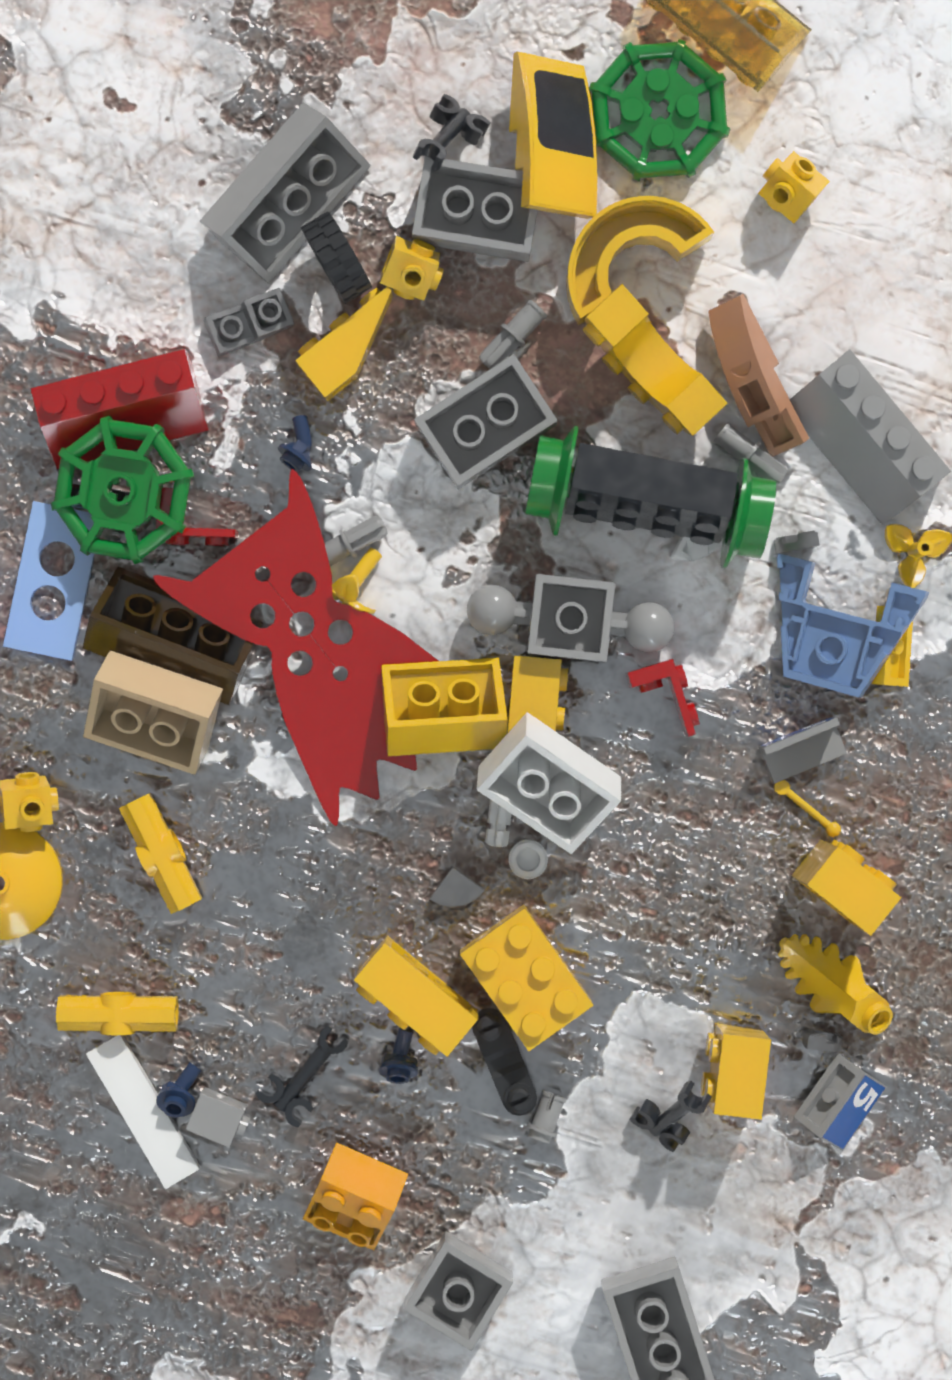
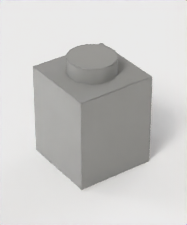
(218, 1117)

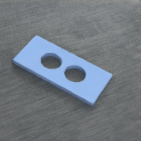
(24, 628)

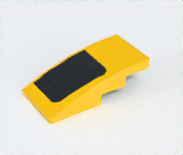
(554, 135)

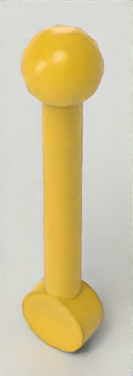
(783, 788)

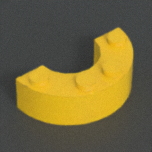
(622, 226)
(650, 364)

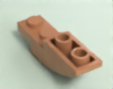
(752, 378)

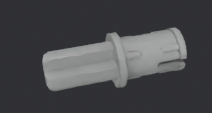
(513, 335)
(742, 447)
(355, 539)

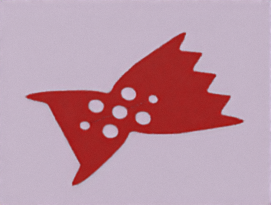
(331, 721)

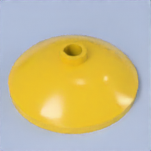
(31, 882)

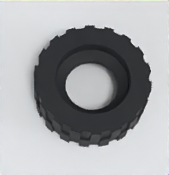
(336, 257)

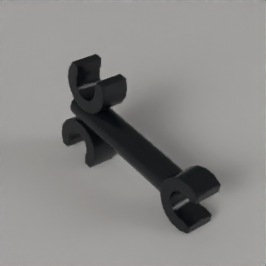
(456, 120)
(287, 1096)
(666, 1125)

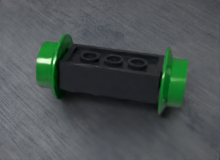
(652, 495)

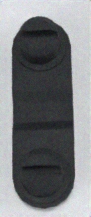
(504, 1062)

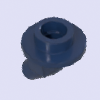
(297, 454)
(398, 1066)
(174, 1097)

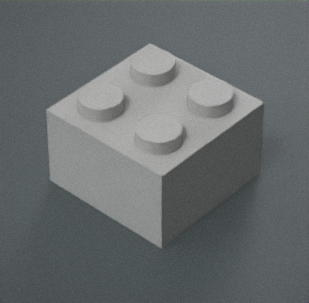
(458, 1291)

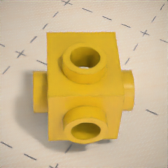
(792, 186)
(411, 268)
(27, 802)

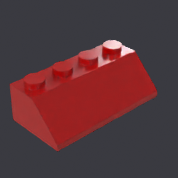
(139, 392)

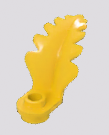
(835, 983)

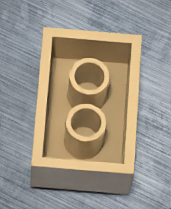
(152, 712)

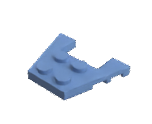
(833, 646)

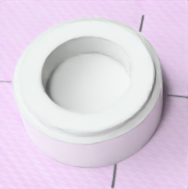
(528, 859)

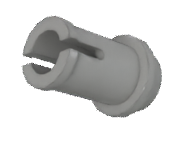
(546, 1119)

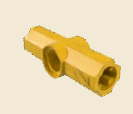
(160, 853)
(117, 1013)

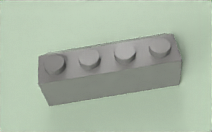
(284, 187)
(867, 438)

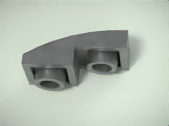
(248, 322)

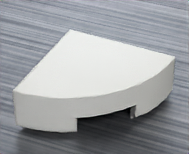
(689, 551)

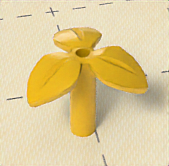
(930, 544)
(347, 587)

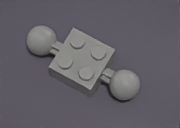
(570, 618)

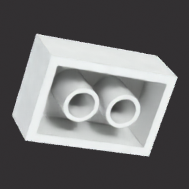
(549, 783)

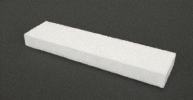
(137, 1104)

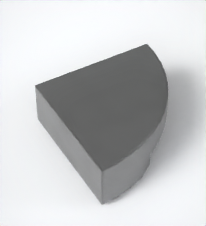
(796, 542)
(456, 890)
(821, 1040)

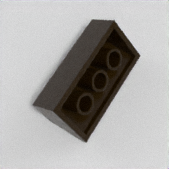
(153, 627)

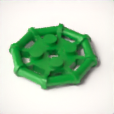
(682, 106)
(140, 476)

